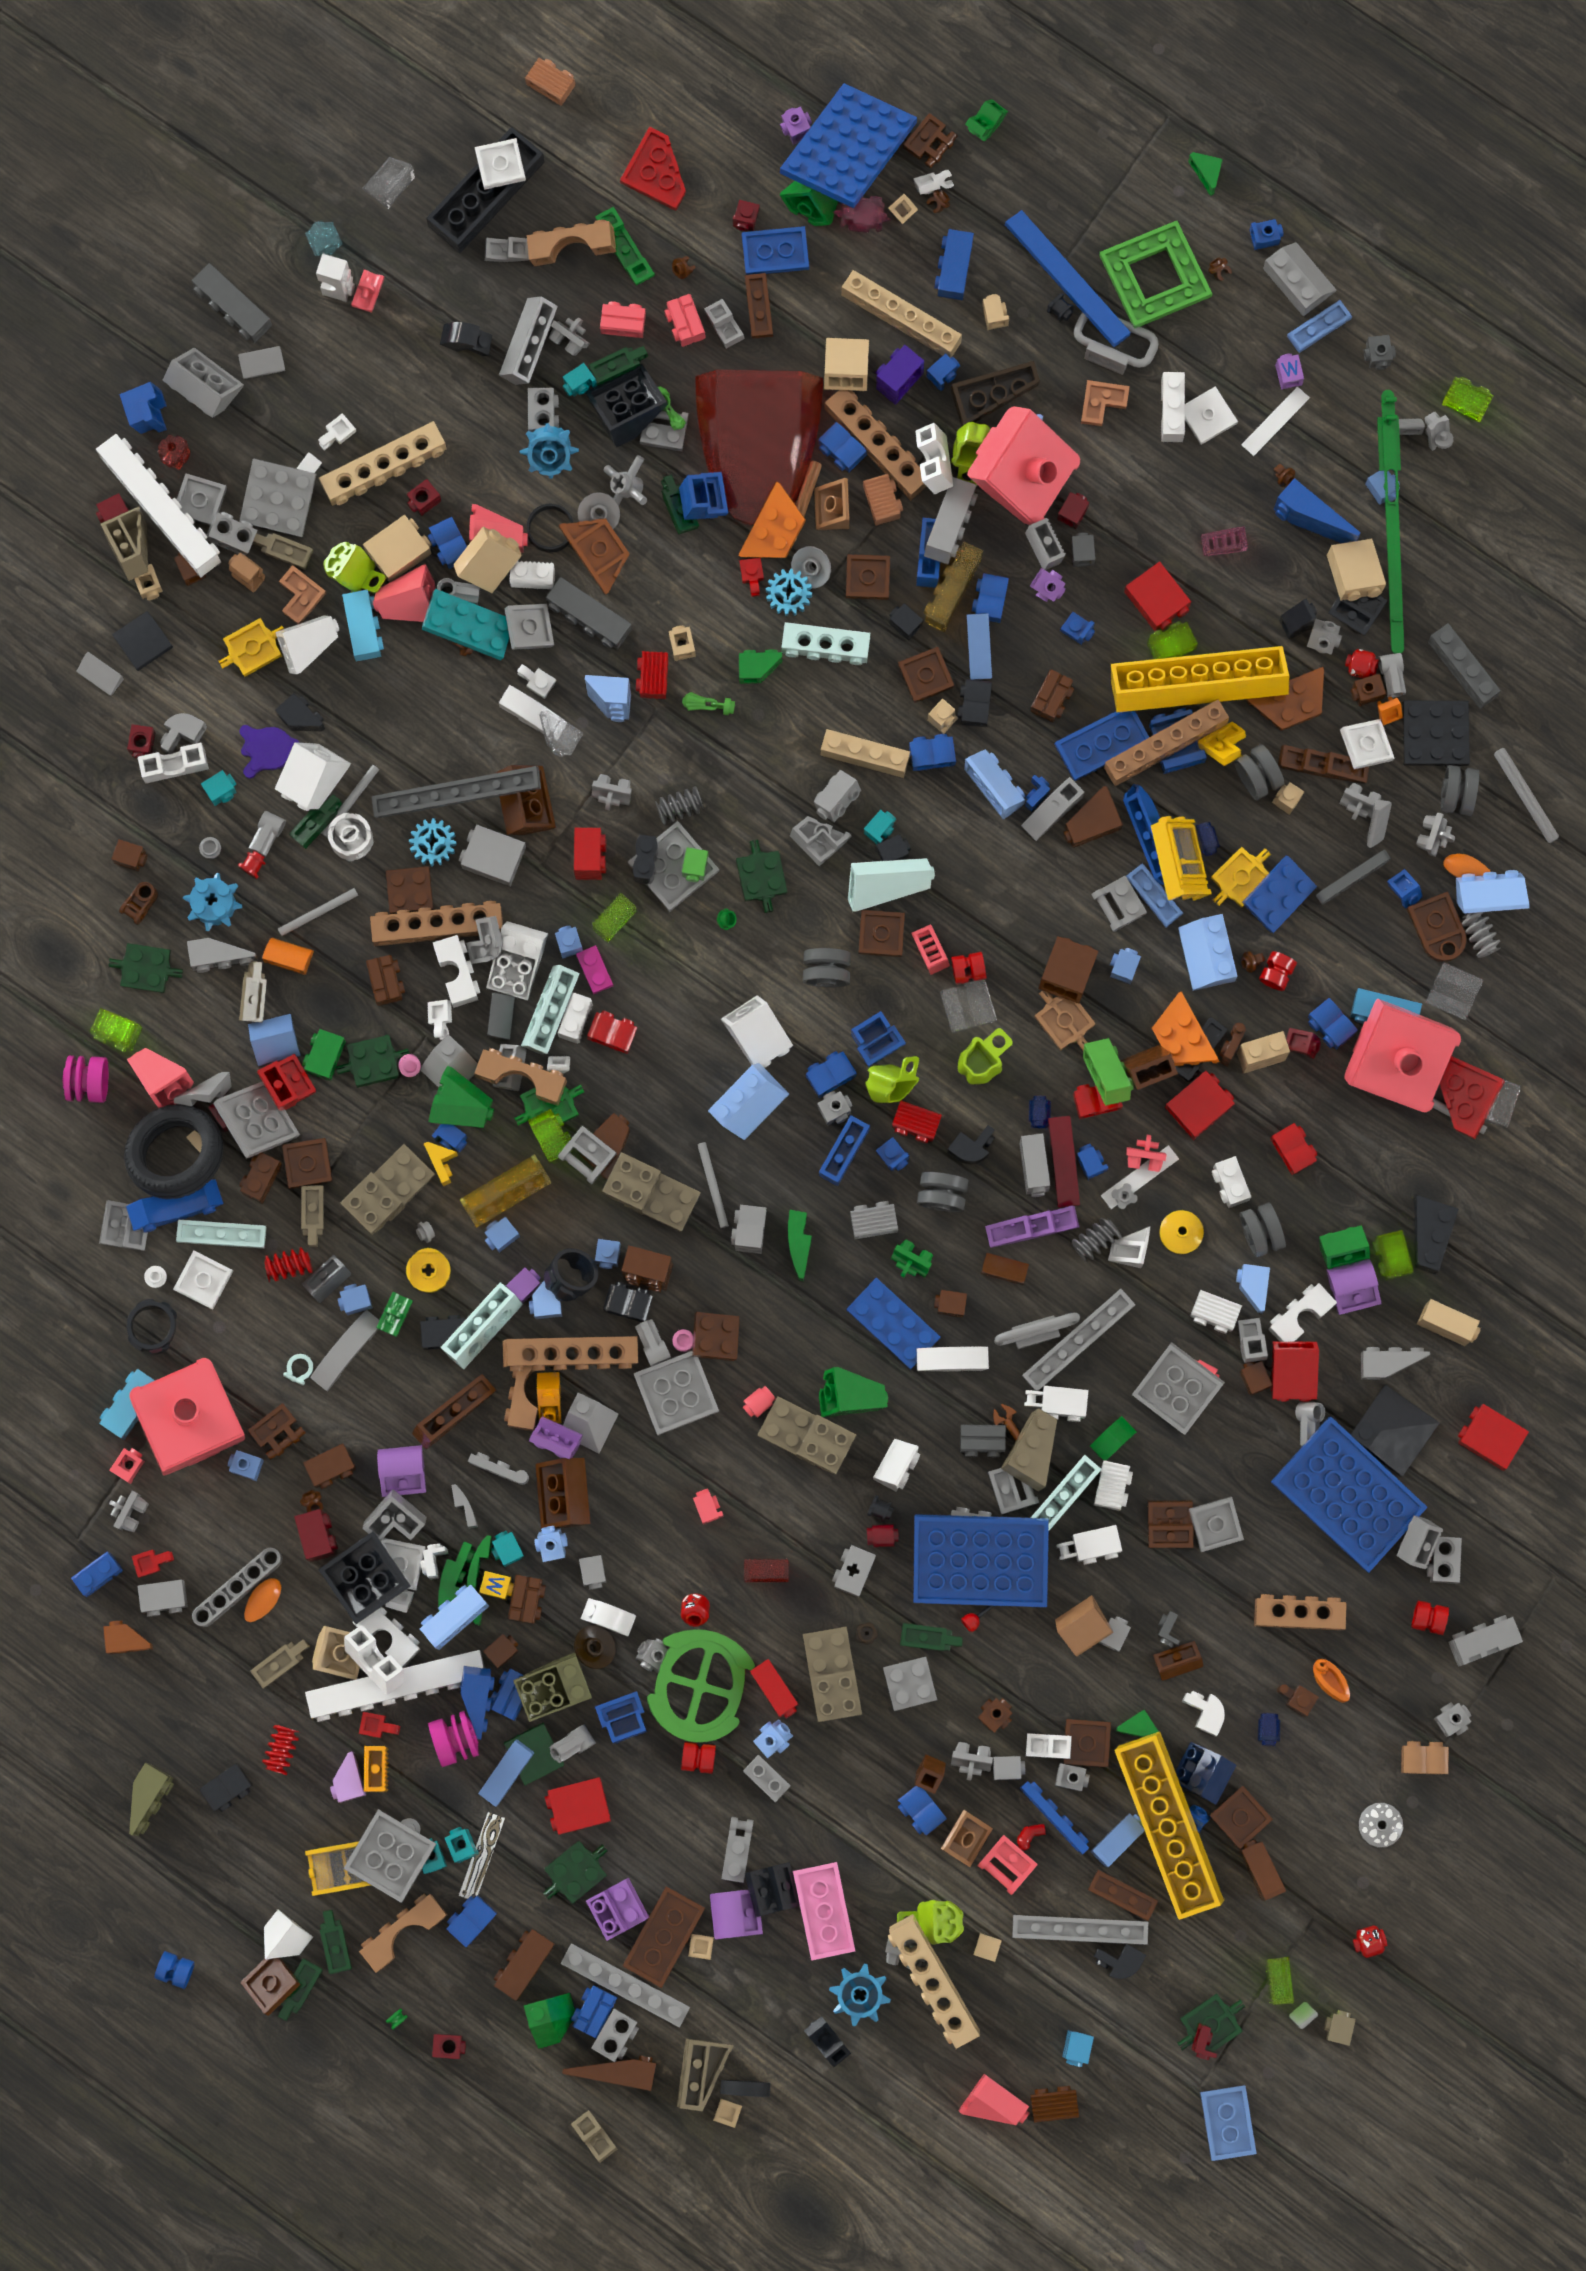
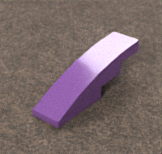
(1032, 1226)

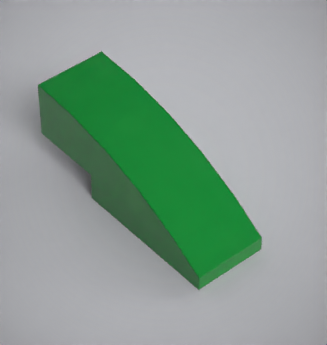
(798, 1242)

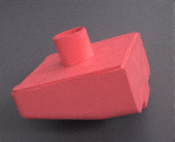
(1023, 464)
(1401, 1056)
(186, 1416)

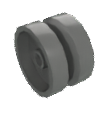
(1259, 772)
(1459, 790)
(826, 967)
(942, 1192)
(1262, 1230)

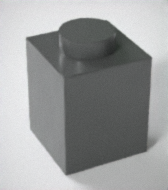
(1083, 550)

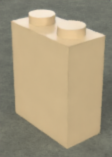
(846, 364)
(398, 548)
(487, 559)
(1356, 570)
(1263, 1052)
(1449, 1323)

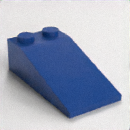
(1309, 512)

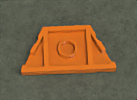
(775, 527)
(1182, 1034)

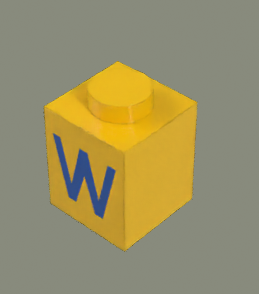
(496, 1585)

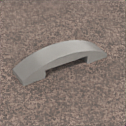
(345, 1350)

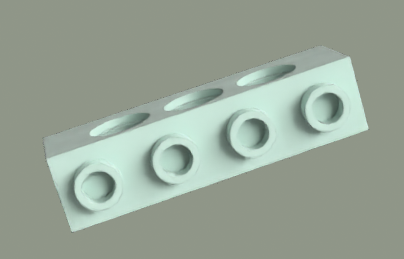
(816, 635)
(550, 1009)
(481, 1325)
(1068, 1491)

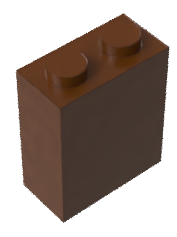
(1068, 969)
(1149, 1066)

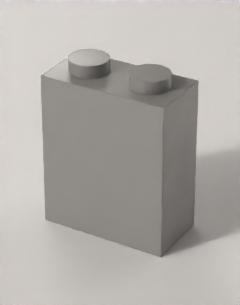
(492, 855)
(1034, 1164)

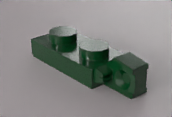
(617, 364)
(672, 499)
(315, 822)
(928, 1637)
(334, 1944)
(307, 1975)

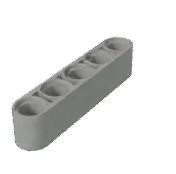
(226, 1589)

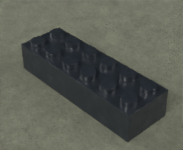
(471, 207)

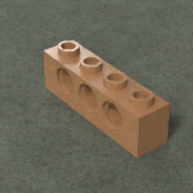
(1265, 1618)

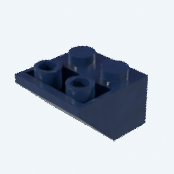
(1204, 1772)

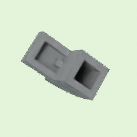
(179, 727)
(1252, 1341)

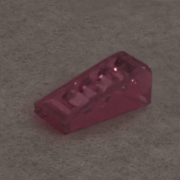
(1232, 532)

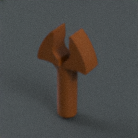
(1008, 1421)

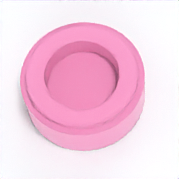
(409, 1065)
(683, 1340)

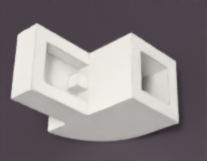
(608, 1617)
(1212, 1712)

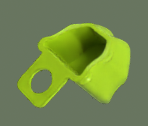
(967, 442)
(352, 568)
(981, 1058)
(891, 1082)
(938, 1919)

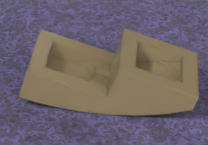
(594, 2136)

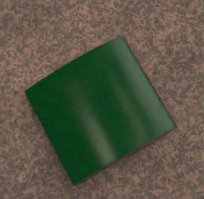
(541, 1762)

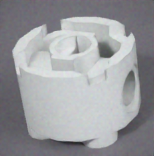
(350, 836)

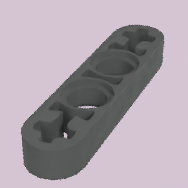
(1353, 877)

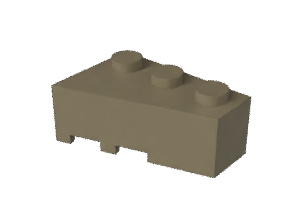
(129, 541)
(1032, 1450)
(700, 2071)

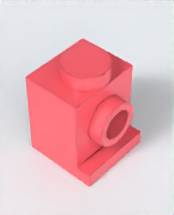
(119, 1466)
(707, 1506)

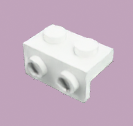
(429, 1564)

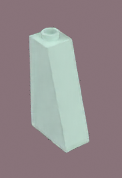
(887, 880)

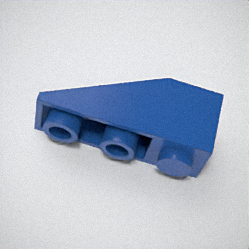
(474, 1692)

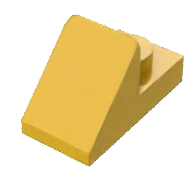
(438, 1156)

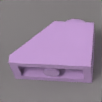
(348, 1780)

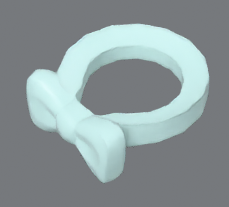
(289, 1374)

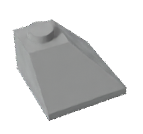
(450, 1054)
(591, 1421)

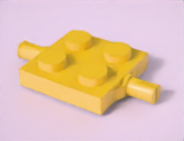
(251, 647)
(1240, 876)

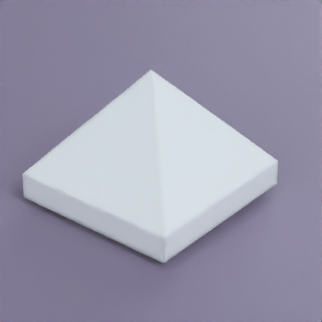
(559, 1063)

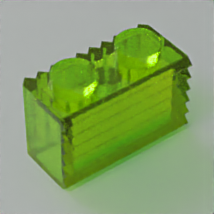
(1468, 399)
(1172, 642)
(614, 917)
(115, 1029)
(549, 1133)
(1393, 1255)
(1279, 1980)

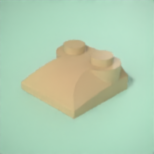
(331, 1654)

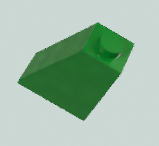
(809, 203)
(460, 1102)
(850, 1394)
(550, 2019)

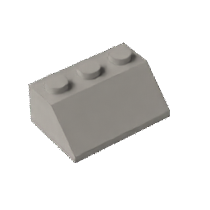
(1298, 278)
(202, 382)

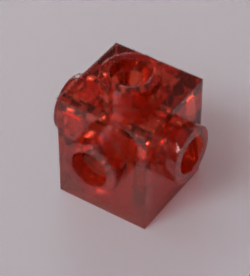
(178, 456)

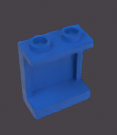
(1185, 758)

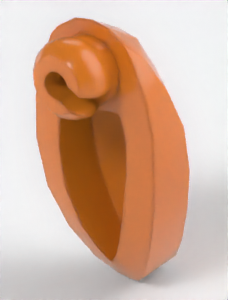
(1463, 864)
(262, 1599)
(1331, 1680)

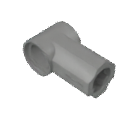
(461, 590)
(1392, 669)
(269, 828)
(653, 1345)
(1310, 1416)
(575, 1742)

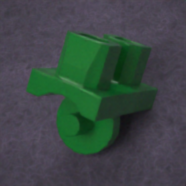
(909, 1261)
(394, 1314)

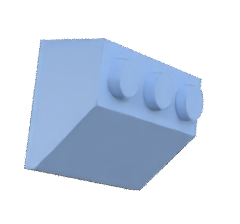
(610, 695)
(994, 783)
(1491, 892)
(1208, 952)
(748, 1101)
(453, 1616)

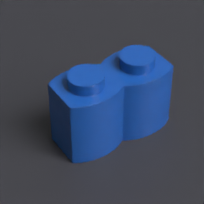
(842, 447)
(448, 541)
(991, 596)
(932, 752)
(1332, 1024)
(830, 1074)
(922, 1810)
(471, 1920)

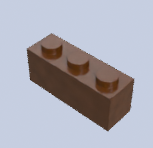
(523, 1964)

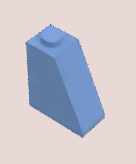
(1118, 1840)

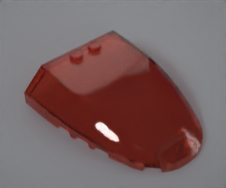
(758, 432)

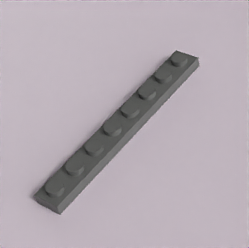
(456, 792)

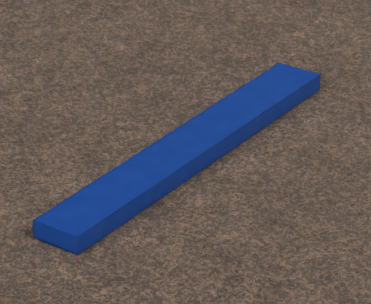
(1067, 278)

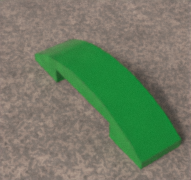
(626, 250)
(482, 1552)

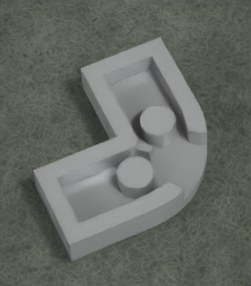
(490, 941)

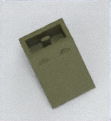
(552, 1687)
(146, 1796)

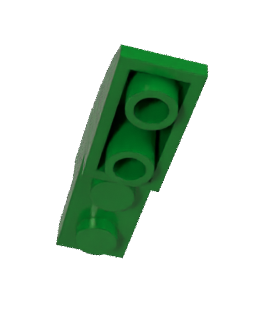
(454, 1573)

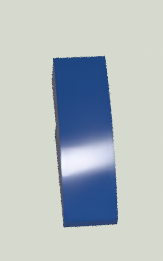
(927, 568)

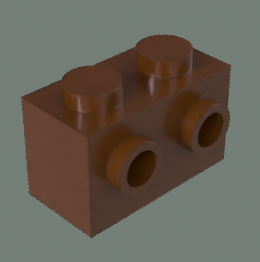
(260, 1178)

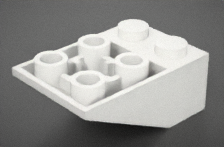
(518, 961)
(896, 1463)

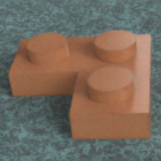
(1101, 395)
(306, 594)

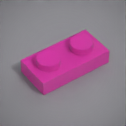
(594, 969)

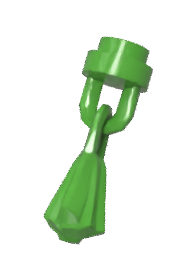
(676, 420)
(694, 702)

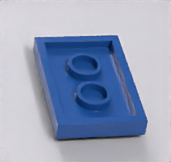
(775, 250)
(1279, 894)

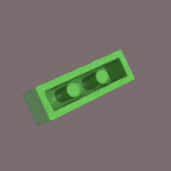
(1107, 1071)

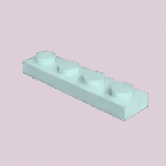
(221, 1234)

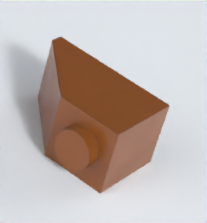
(123, 1639)

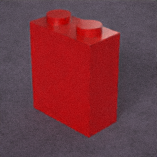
(1158, 597)
(1200, 1104)
(1294, 1371)
(1492, 1436)
(774, 1689)
(578, 1806)

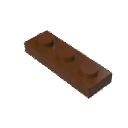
(758, 305)
(1122, 1895)

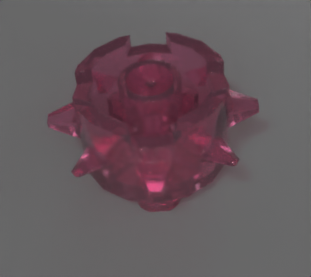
(865, 216)

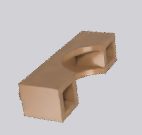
(545, 246)
(494, 1067)
(522, 1413)
(380, 1951)

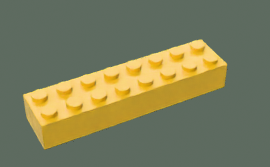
(1199, 679)
(1169, 1825)

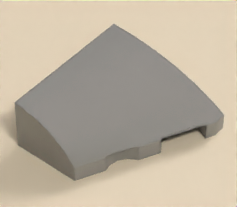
(818, 839)
(206, 1091)

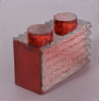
(766, 1570)

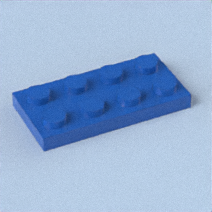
(1099, 742)
(892, 1322)
(1062, 1823)

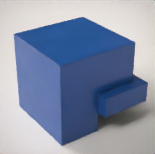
(143, 408)
(703, 496)
(876, 1039)
(622, 1717)

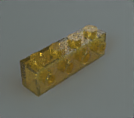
(953, 587)
(505, 1191)

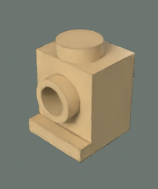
(903, 208)
(994, 312)
(150, 577)
(682, 633)
(942, 716)
(1288, 797)

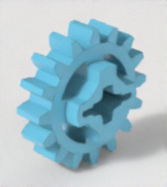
(797, 592)
(441, 842)

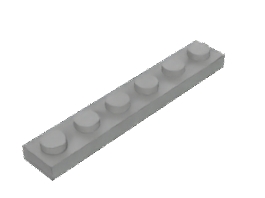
(1078, 1340)
(1080, 1929)
(625, 1985)

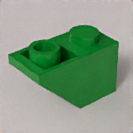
(757, 666)

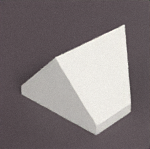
(1130, 1249)
(284, 1937)

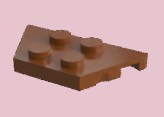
(598, 549)
(1299, 706)

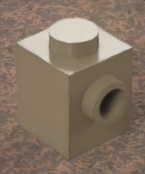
(1339, 2027)

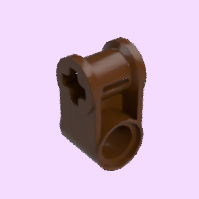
(139, 904)

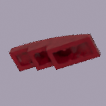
(1064, 1161)

